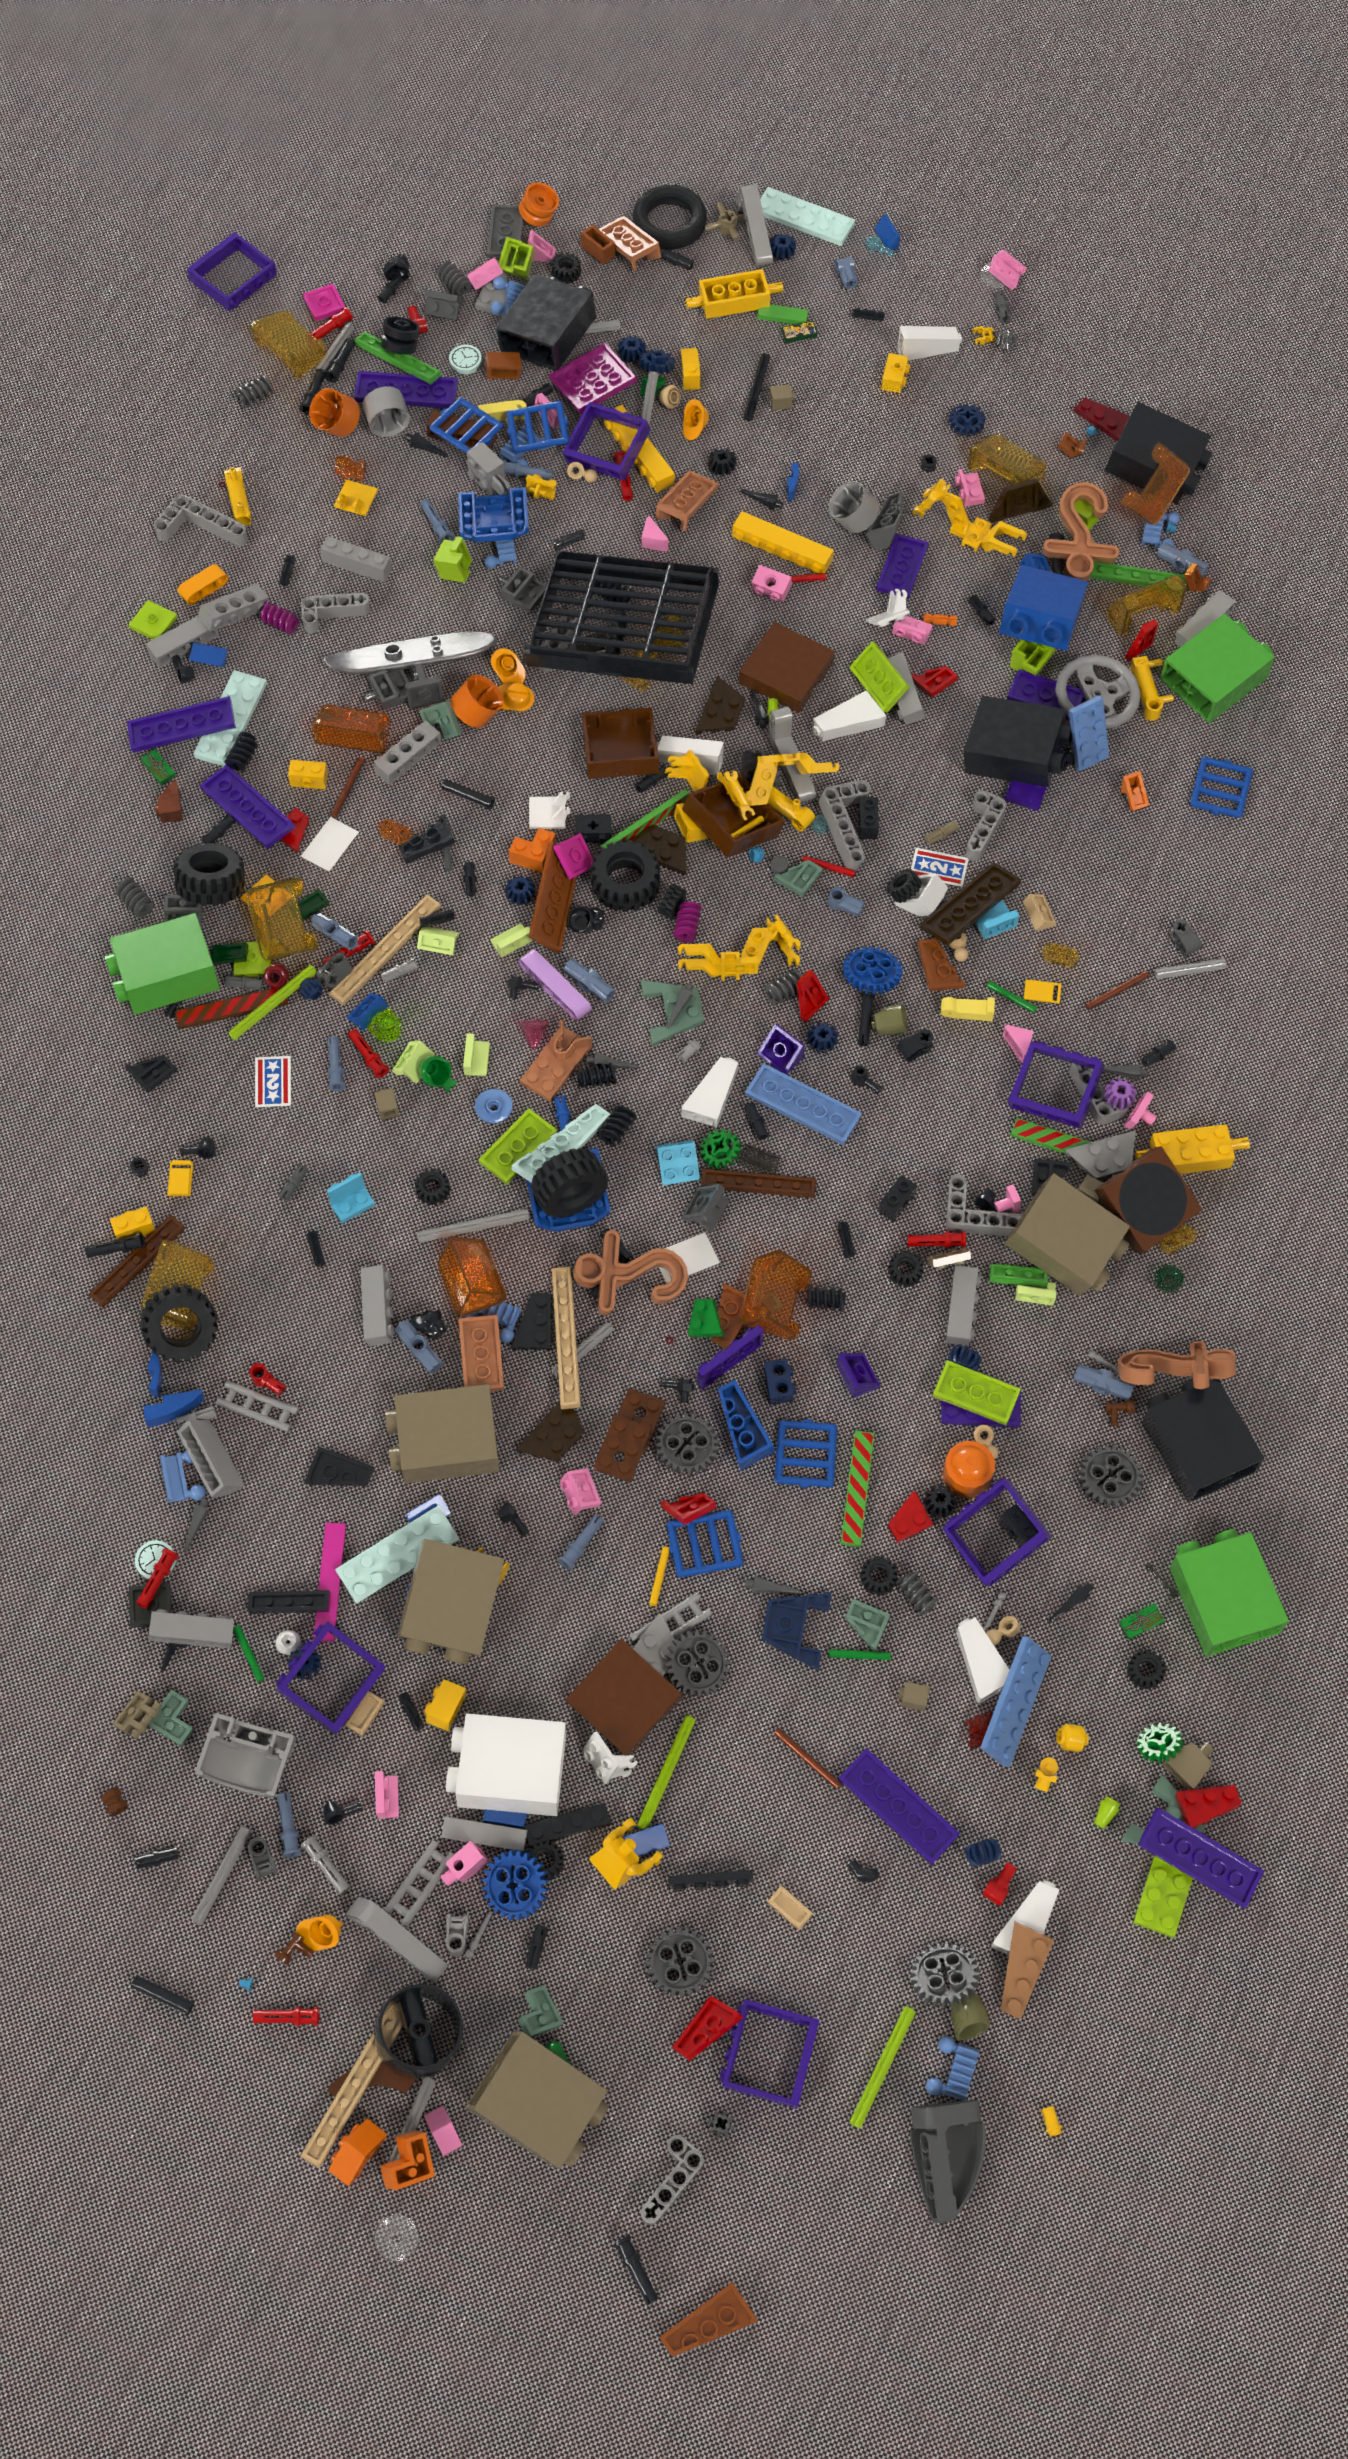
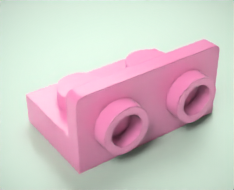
(1006, 269)
(485, 273)
(970, 488)
(912, 629)
(579, 1490)
(386, 1796)

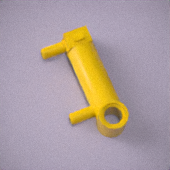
(238, 495)
(1149, 696)
(799, 816)

